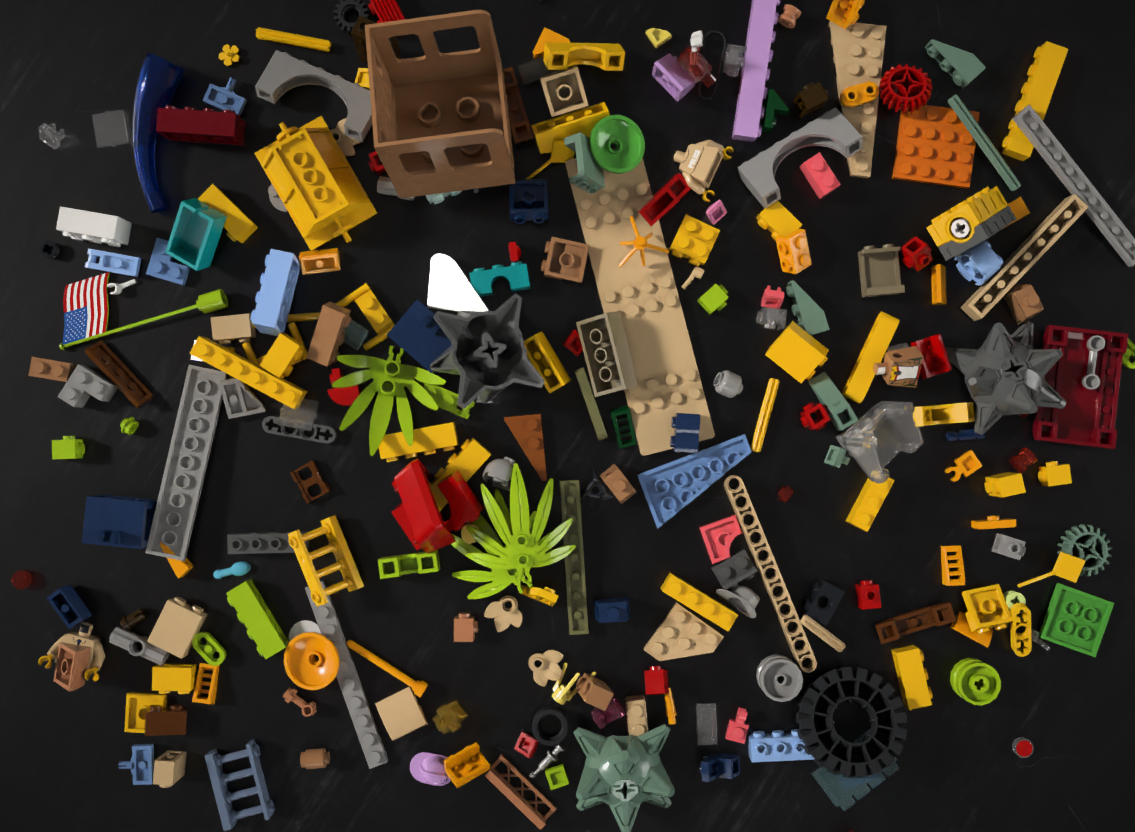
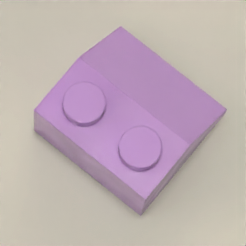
(673, 76)

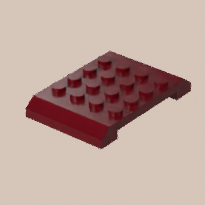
(1088, 414)

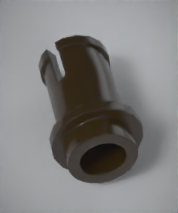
(129, 621)

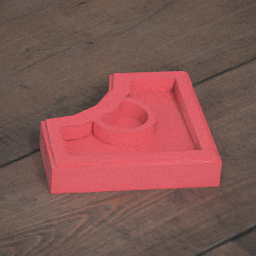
(719, 537)

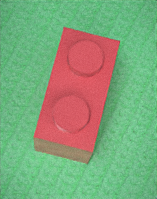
(819, 175)

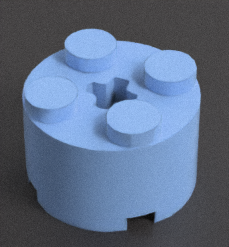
(979, 263)

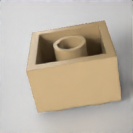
(564, 91)

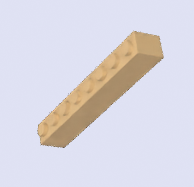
(1024, 257)

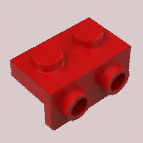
(934, 356)

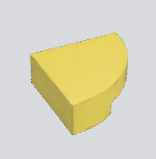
(658, 36)

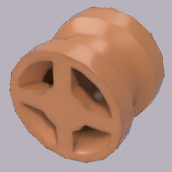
(789, 16)

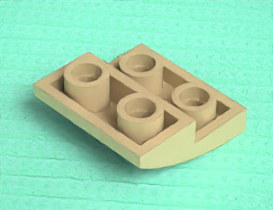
(401, 713)

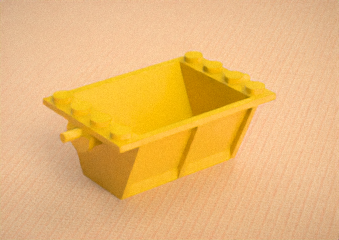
(315, 182)

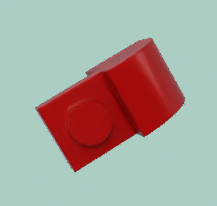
(343, 396)

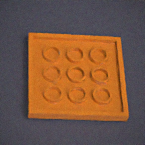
(934, 148)

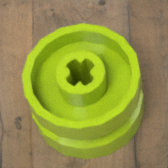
(975, 681)

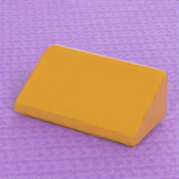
(319, 261)
(938, 281)
(962, 626)

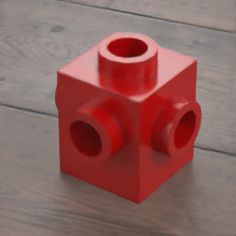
(916, 254)
(821, 416)

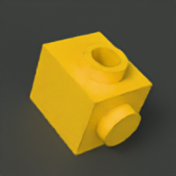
(1054, 474)

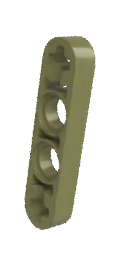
(591, 403)

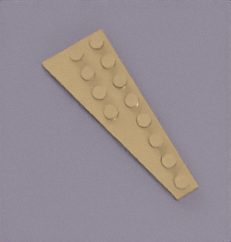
(857, 60)

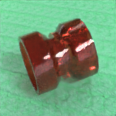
(1023, 460)

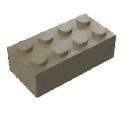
(607, 353)

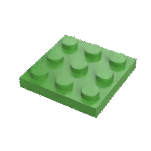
(1076, 620)

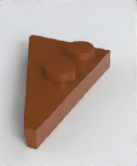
(529, 434)

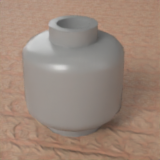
(728, 384)

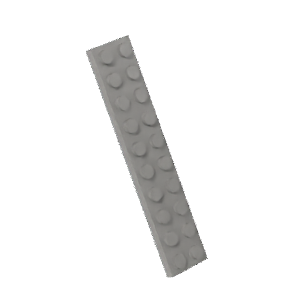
(186, 462)

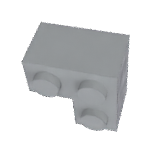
(85, 383)

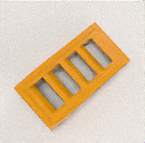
(945, 566)
(180, 568)
(199, 682)

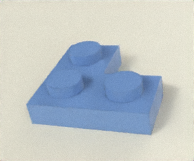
(163, 267)

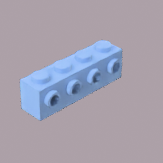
(776, 746)

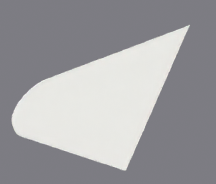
(450, 287)

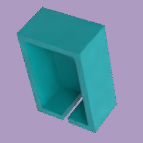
(195, 234)

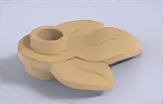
(345, 142)
(502, 615)
(548, 669)

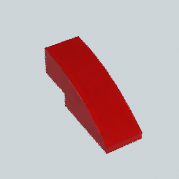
(664, 199)

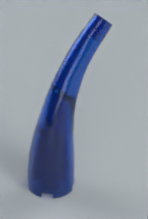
(154, 90)

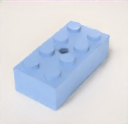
(275, 292)

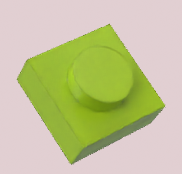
(556, 776)

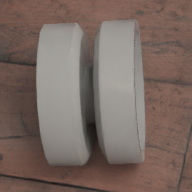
(777, 688)

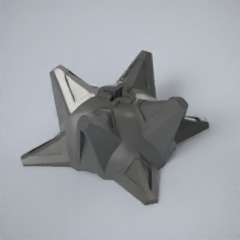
(485, 352)
(1007, 375)

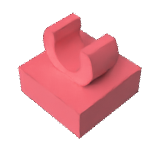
(772, 298)

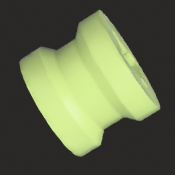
(1010, 596)

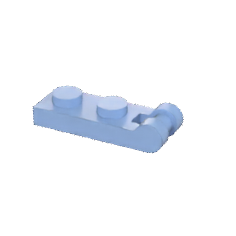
(113, 262)

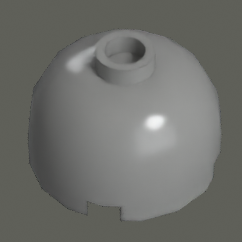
(499, 472)

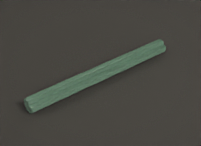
(984, 142)

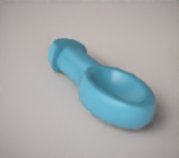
(236, 569)

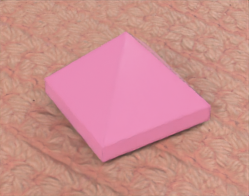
(716, 211)

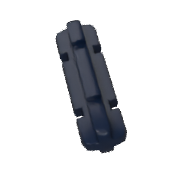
(967, 434)

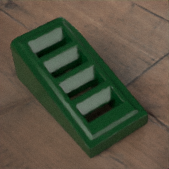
(619, 411)

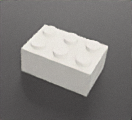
(93, 227)

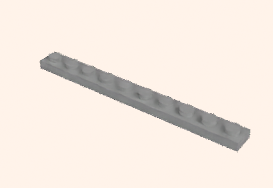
(1076, 183)
(350, 683)

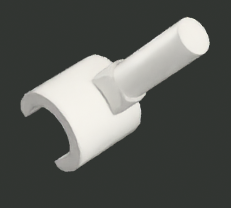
(118, 287)

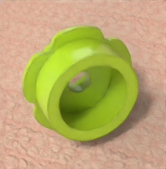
(129, 425)

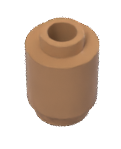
(314, 758)

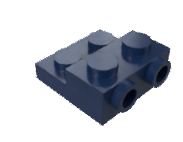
(528, 200)

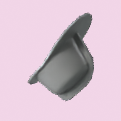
(740, 598)

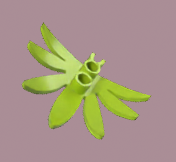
(389, 382)
(522, 546)
(500, 577)

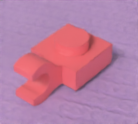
(737, 728)

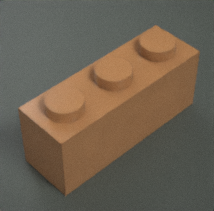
(329, 334)

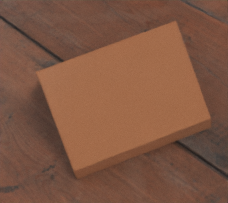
(71, 666)

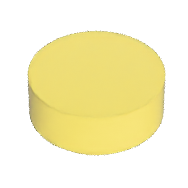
(466, 536)

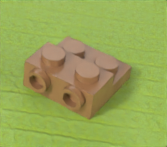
(565, 259)

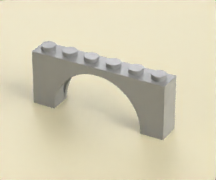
(288, 72)
(828, 130)

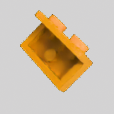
(844, 12)
(794, 252)
(466, 765)

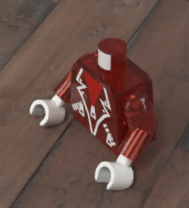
(695, 62)

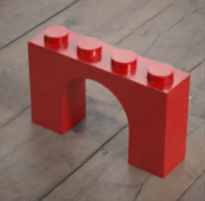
(461, 500)

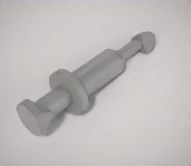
(552, 756)

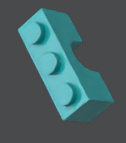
(516, 274)

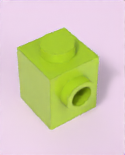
(714, 299)
(68, 448)

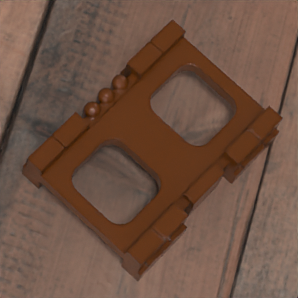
(316, 478)

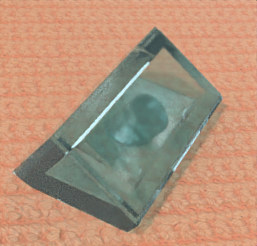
(355, 335)

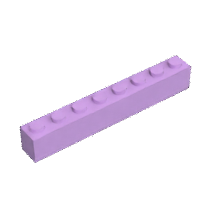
(755, 71)

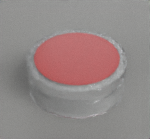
(1022, 747)

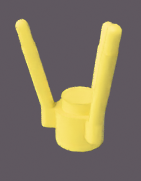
(563, 692)

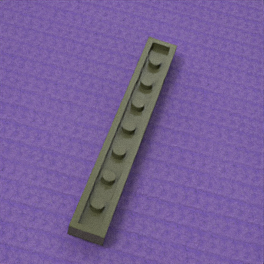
(575, 560)

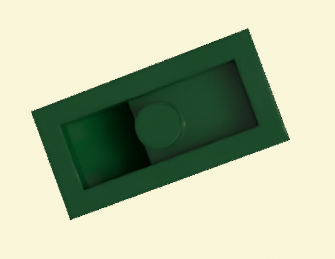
(773, 106)

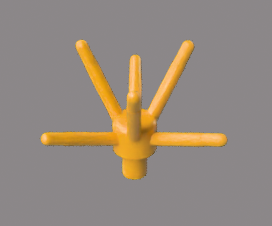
(639, 244)

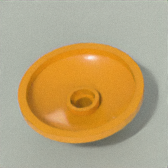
(302, 664)

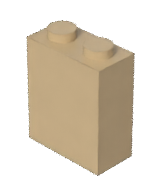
(177, 627)

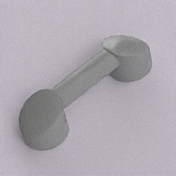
(1094, 344)

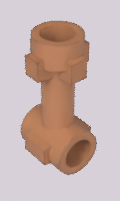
(307, 708)

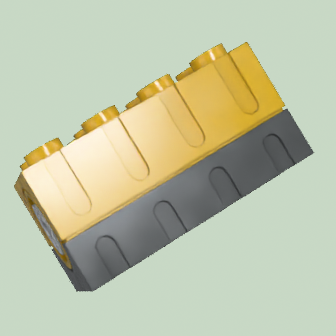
(970, 222)

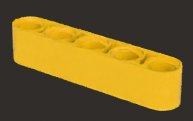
(871, 353)

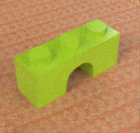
(408, 563)

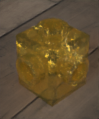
(449, 717)

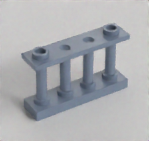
(220, 779)

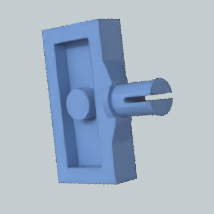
(225, 98)
(141, 764)

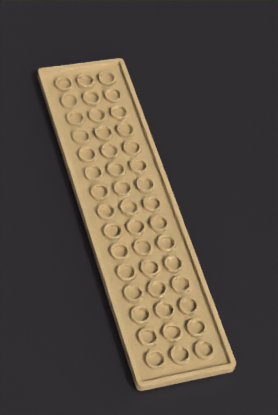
(647, 306)

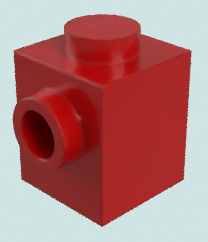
(868, 595)
(656, 681)

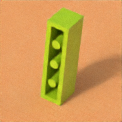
(257, 619)

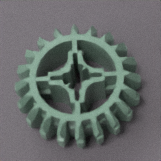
(1093, 539)

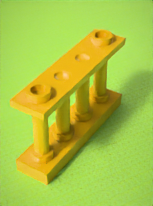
(341, 551)

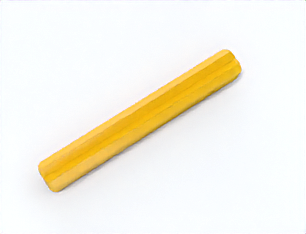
(293, 39)
(764, 415)

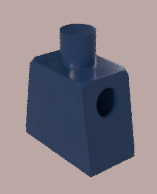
(612, 609)

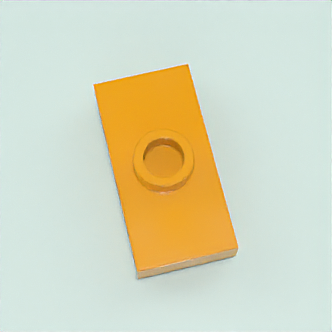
(993, 522)

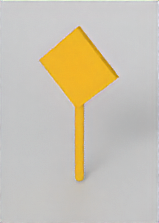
(559, 154)
(1066, 567)

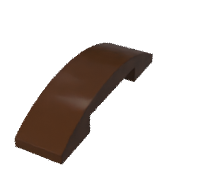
(517, 115)
(915, 621)

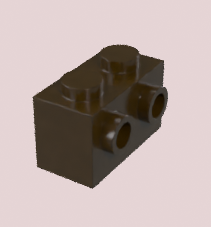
(810, 99)

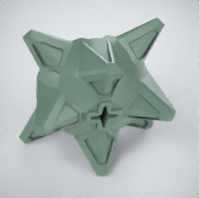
(623, 773)

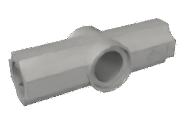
(128, 641)

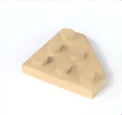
(682, 636)

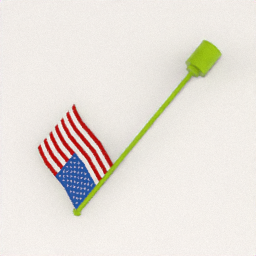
(88, 310)

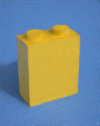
(797, 352)

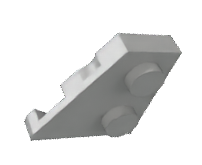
(239, 399)

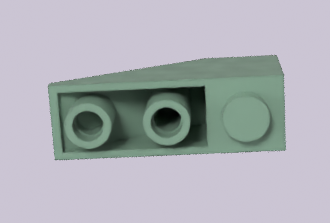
(958, 63)
(809, 314)
(828, 395)

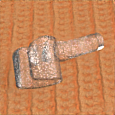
(1034, 637)

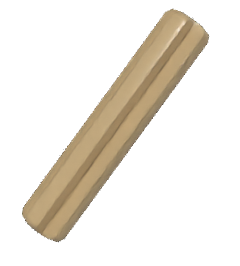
(822, 633)

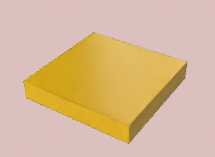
(135, 709)

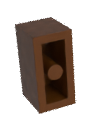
(165, 720)

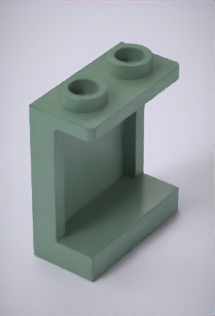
(590, 174)

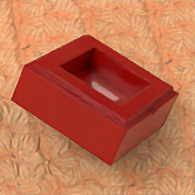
(514, 251)
(573, 343)
(526, 744)

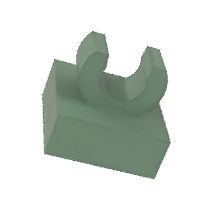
(836, 456)

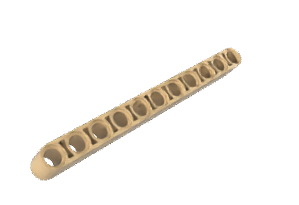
(771, 582)

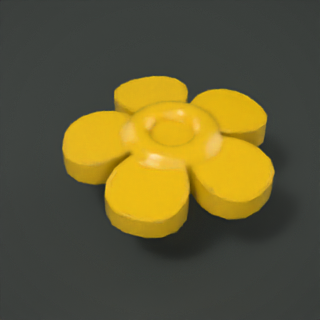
(230, 55)

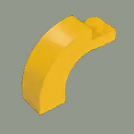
(944, 414)

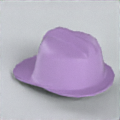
(429, 769)

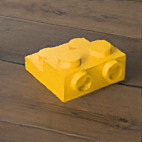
(694, 240)
(986, 609)

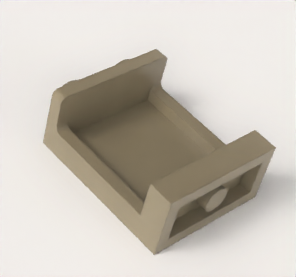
(880, 271)

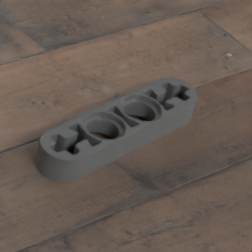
(299, 433)

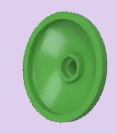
(626, 139)

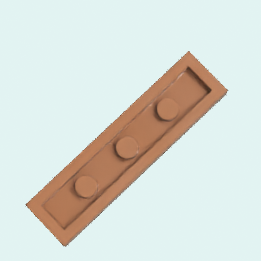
(517, 798)

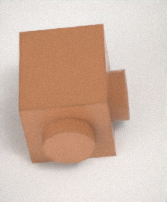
(465, 627)

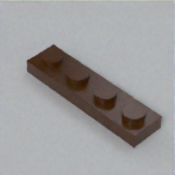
(118, 373)

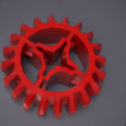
(895, 94)

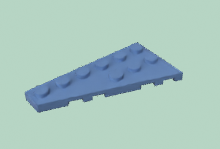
(682, 480)

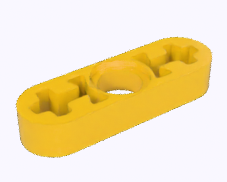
(1025, 636)

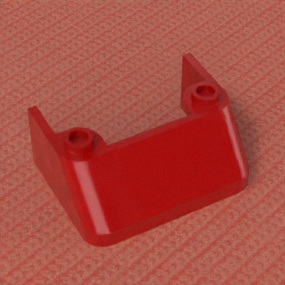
(421, 507)

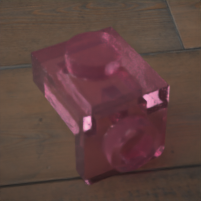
(612, 712)

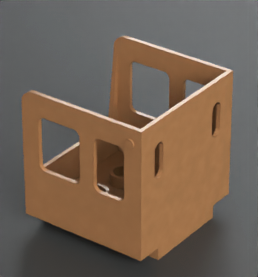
(440, 115)

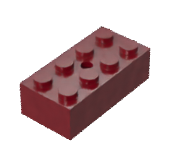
(201, 126)

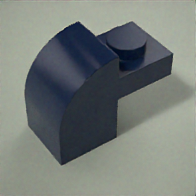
(720, 765)

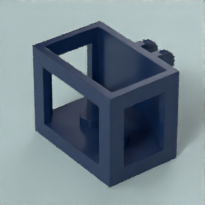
(420, 335)
(117, 521)

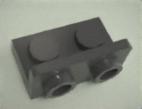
(734, 570)

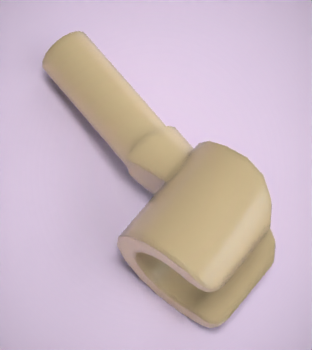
(697, 272)

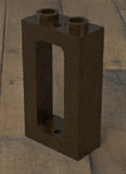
(359, 39)

